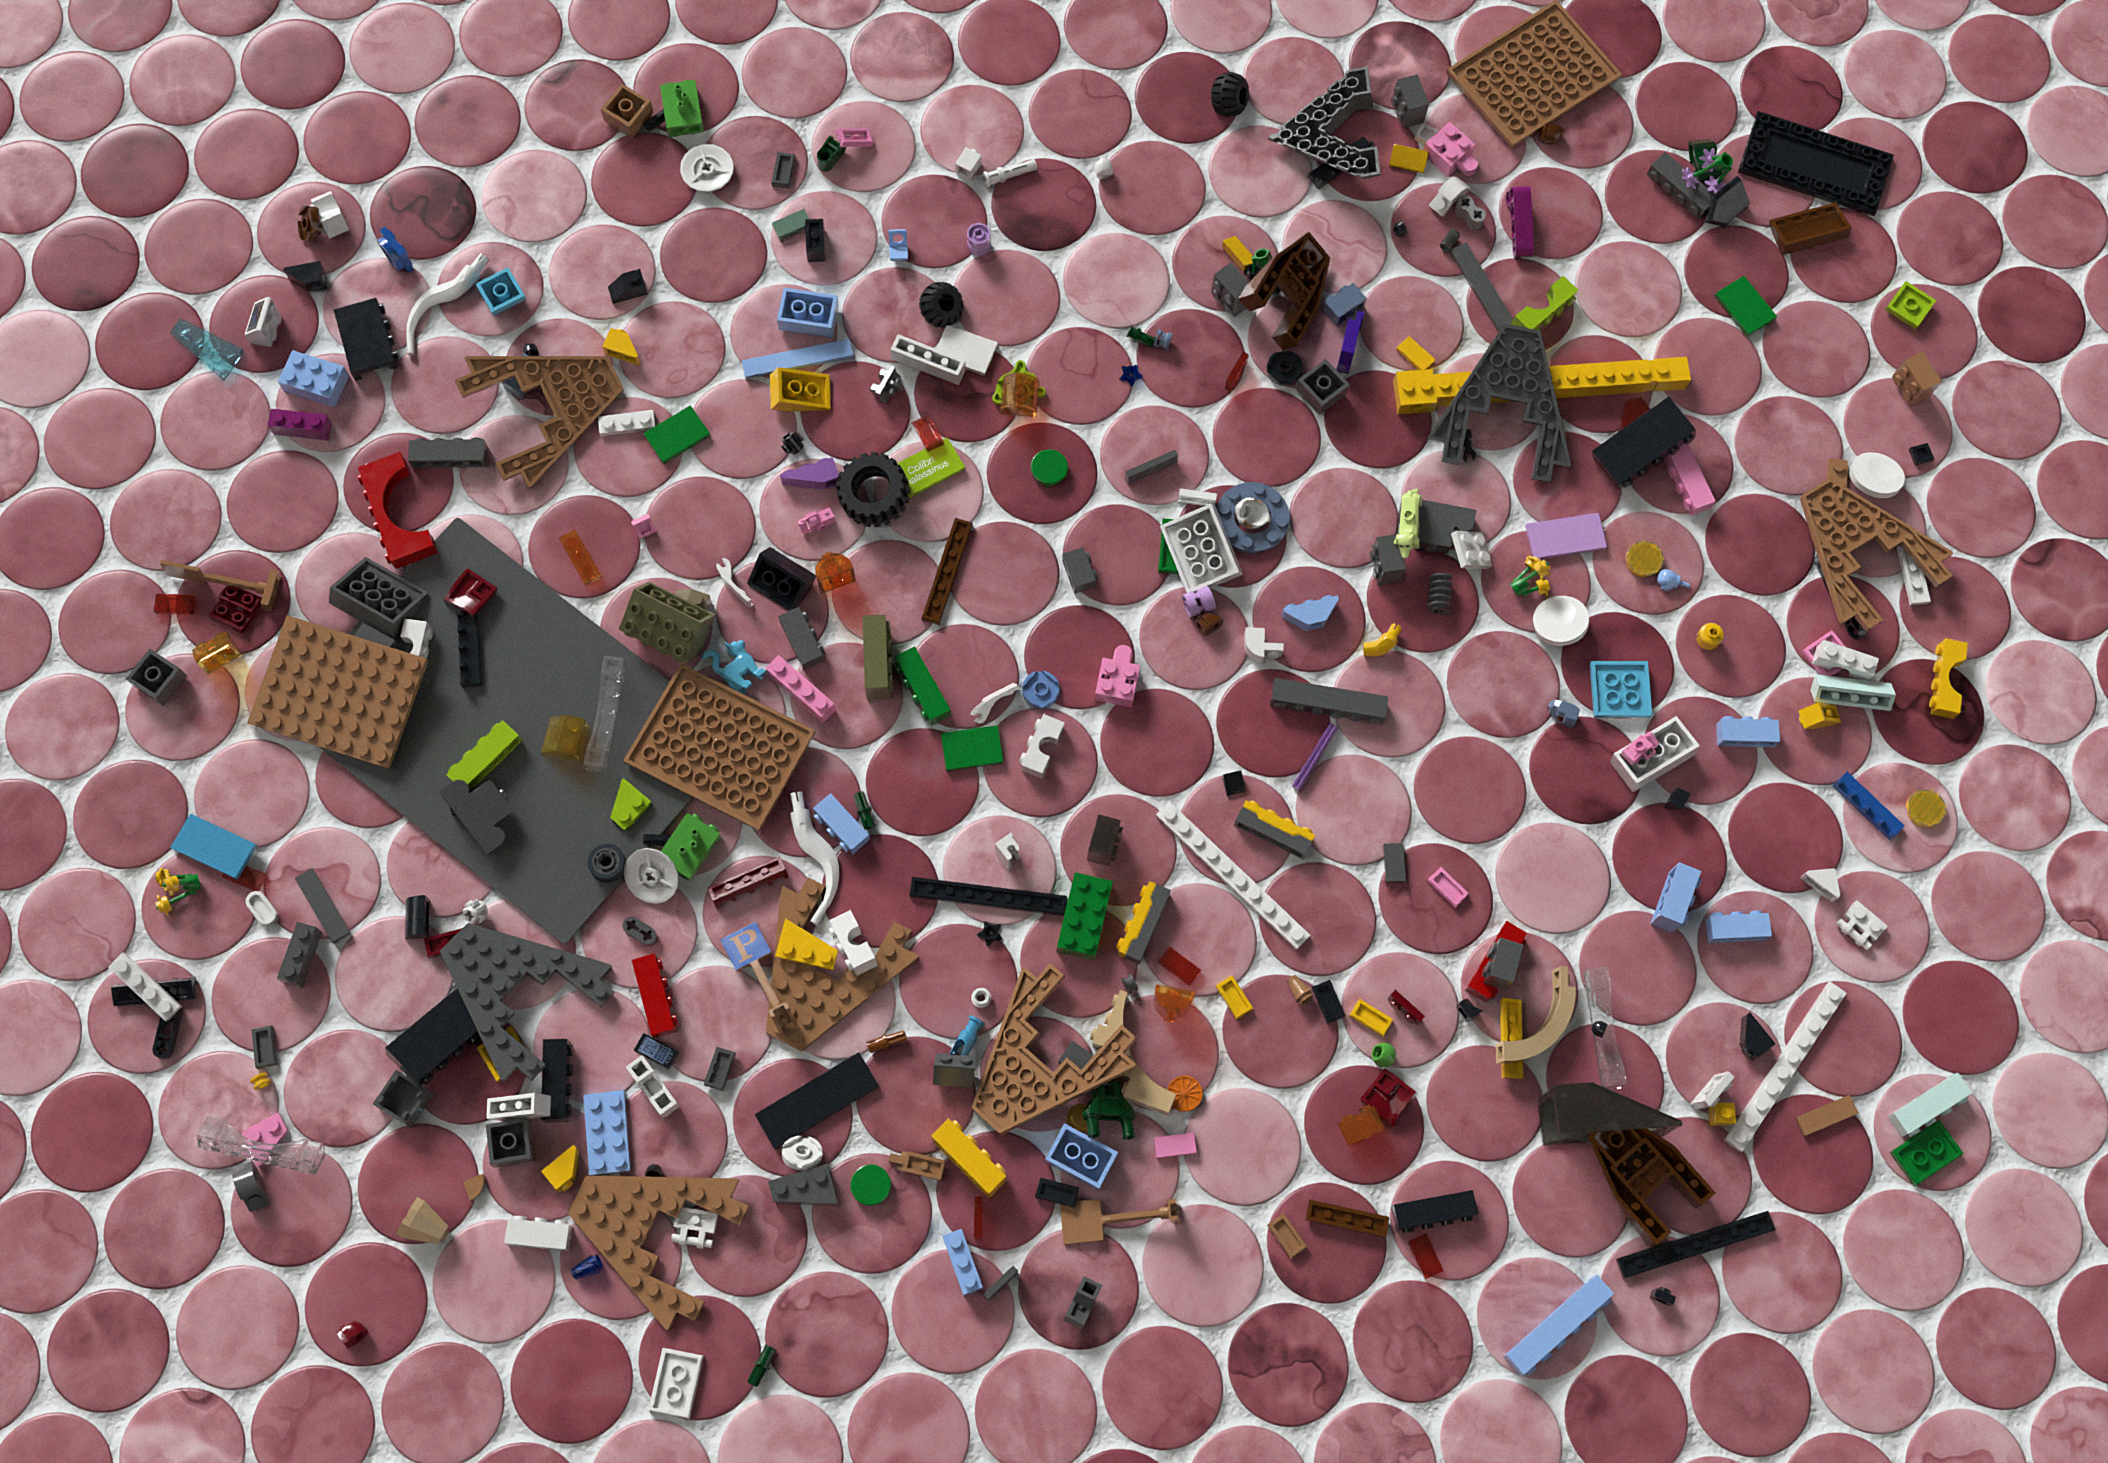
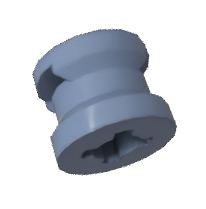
(1165, 339)

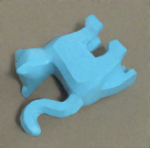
(737, 669)

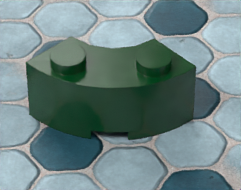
(1696, 150)

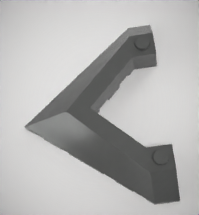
(1314, 124)

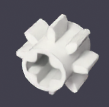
(475, 911)

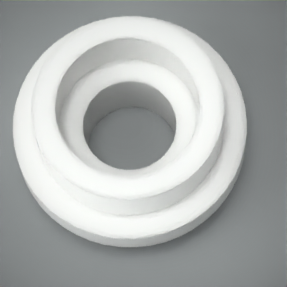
(981, 991)

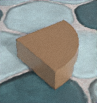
(474, 1186)

